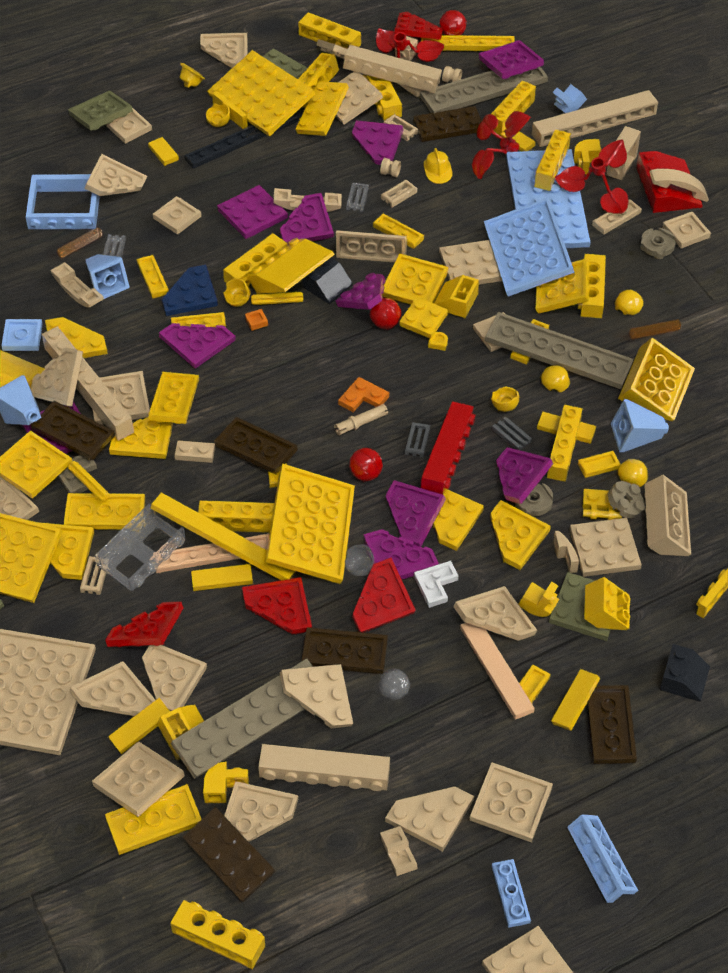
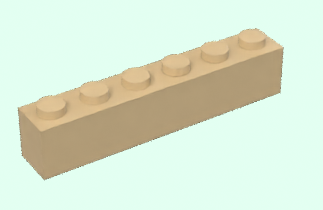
(392, 69)
(324, 767)

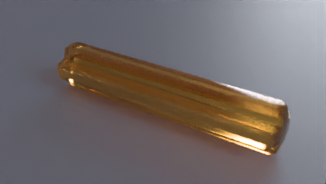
(79, 242)
(654, 329)

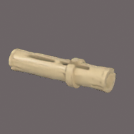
(354, 422)

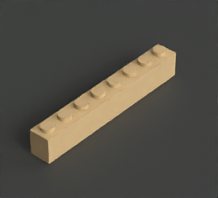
(596, 117)
(92, 388)

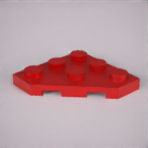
(417, 27)
(382, 598)
(280, 603)
(146, 628)

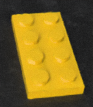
(322, 108)
(173, 397)
(114, 513)
(166, 817)

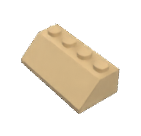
(369, 246)
(667, 517)

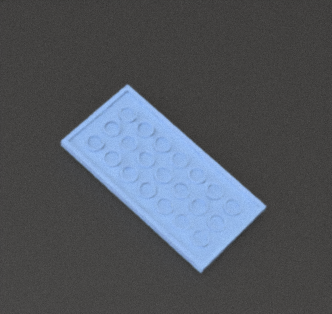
(565, 204)

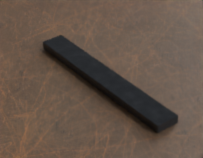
(232, 143)

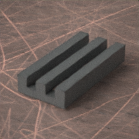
(514, 433)
(415, 450)

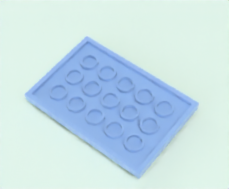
(528, 247)

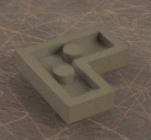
(70, 481)

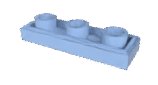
(513, 903)

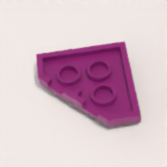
(378, 139)
(308, 221)
(363, 294)
(196, 342)
(521, 473)
(414, 510)
(404, 553)

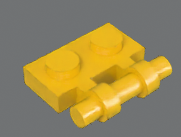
(595, 502)

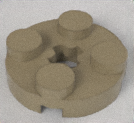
(658, 250)
(632, 504)
(541, 505)

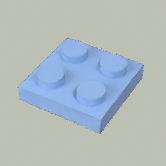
(22, 335)

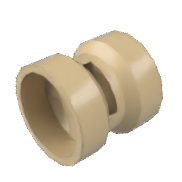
(451, 75)
(390, 167)

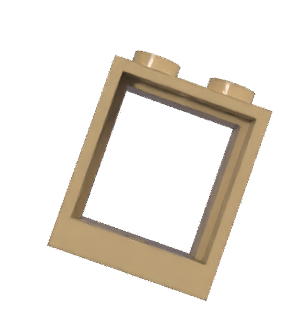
(631, 141)

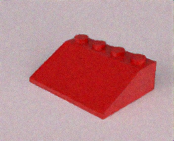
(662, 198)

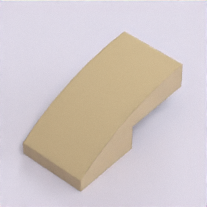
(565, 550)
(398, 851)

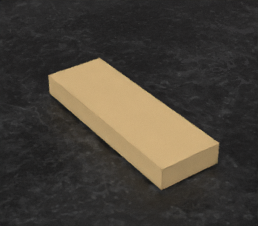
(610, 221)

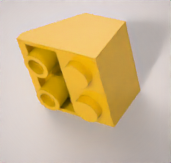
(458, 295)
(607, 605)
(179, 722)

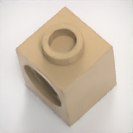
(408, 53)

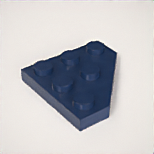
(190, 292)

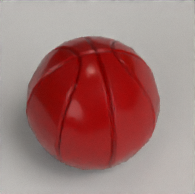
(453, 23)
(385, 313)
(365, 464)

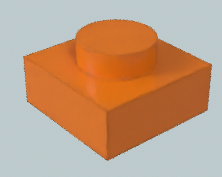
(256, 319)

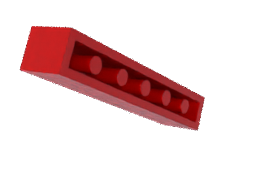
(447, 448)

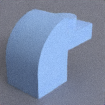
(569, 100)

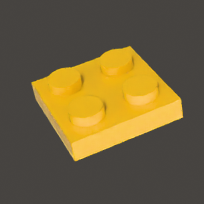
(423, 317)

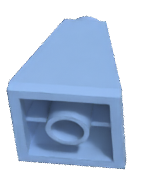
(107, 274)
(18, 403)
(636, 426)

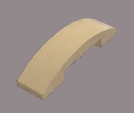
(665, 177)
(284, 199)
(75, 287)

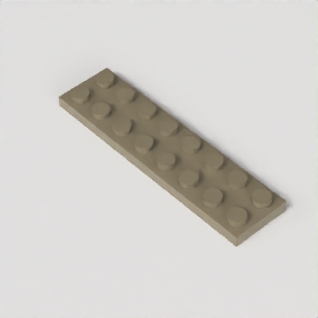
(477, 89)
(559, 350)
(237, 726)

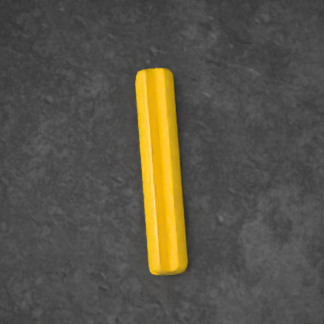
(277, 298)
(88, 481)

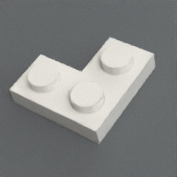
(431, 581)

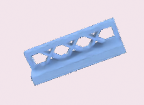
(601, 857)

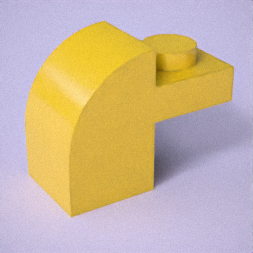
(585, 152)
(539, 601)
(219, 778)

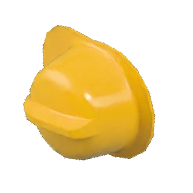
(190, 76)
(438, 167)

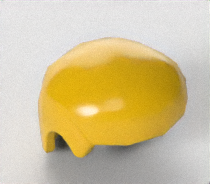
(218, 115)
(237, 292)
(629, 302)
(555, 378)
(505, 399)
(633, 472)

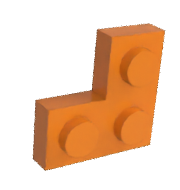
(362, 391)

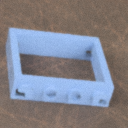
(60, 183)

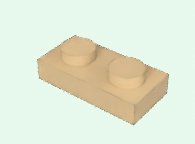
(195, 451)

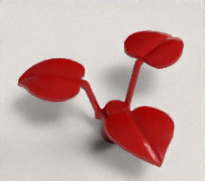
(426, 50)
(513, 125)
(613, 155)

